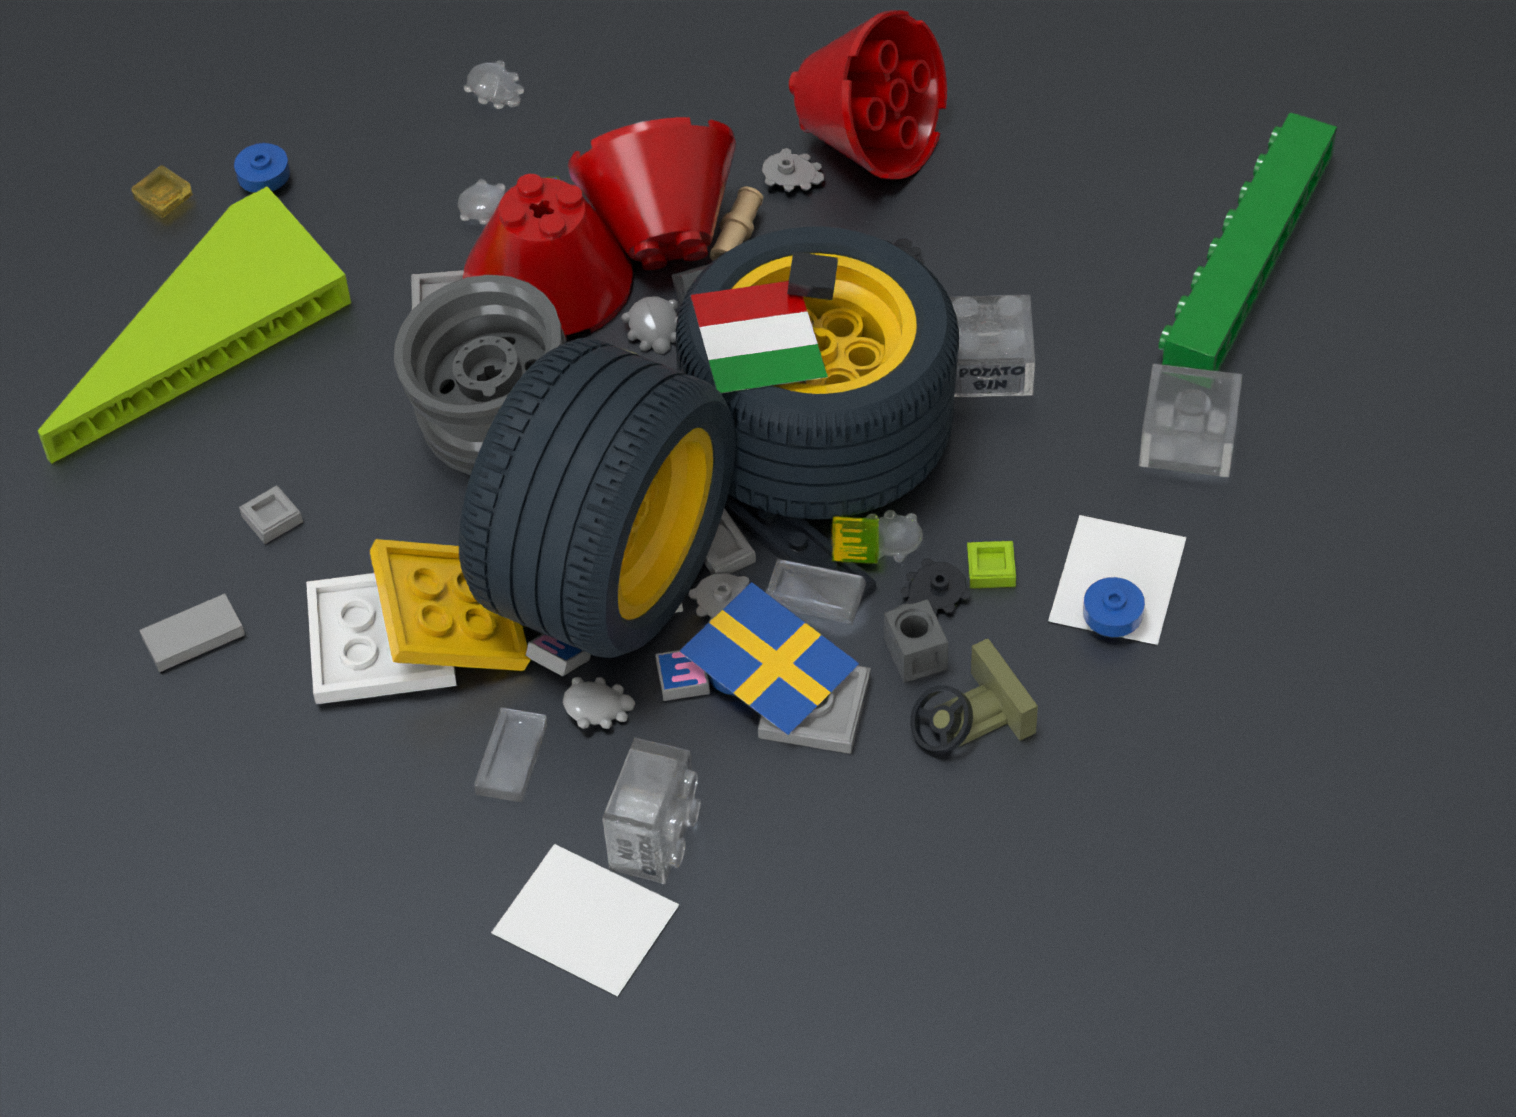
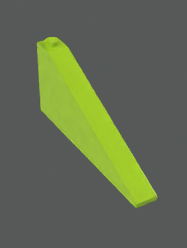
(228, 300)

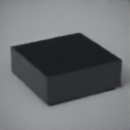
(812, 275)

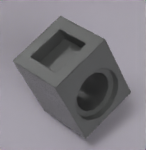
(918, 655)

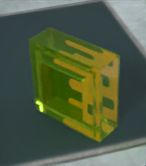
(855, 540)

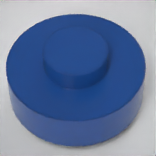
(262, 167)
(1113, 607)

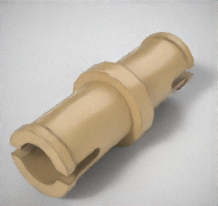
(737, 224)

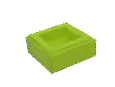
(991, 564)

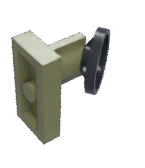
(972, 714)

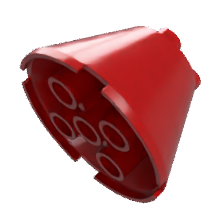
(875, 94)
(658, 186)
(559, 246)

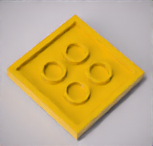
(434, 614)

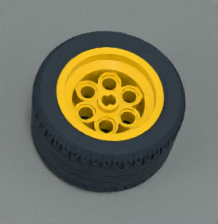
(889, 386)
(596, 496)

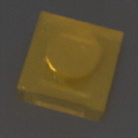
(161, 191)

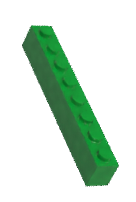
(1249, 245)

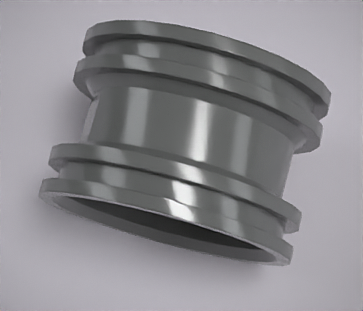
(474, 348)

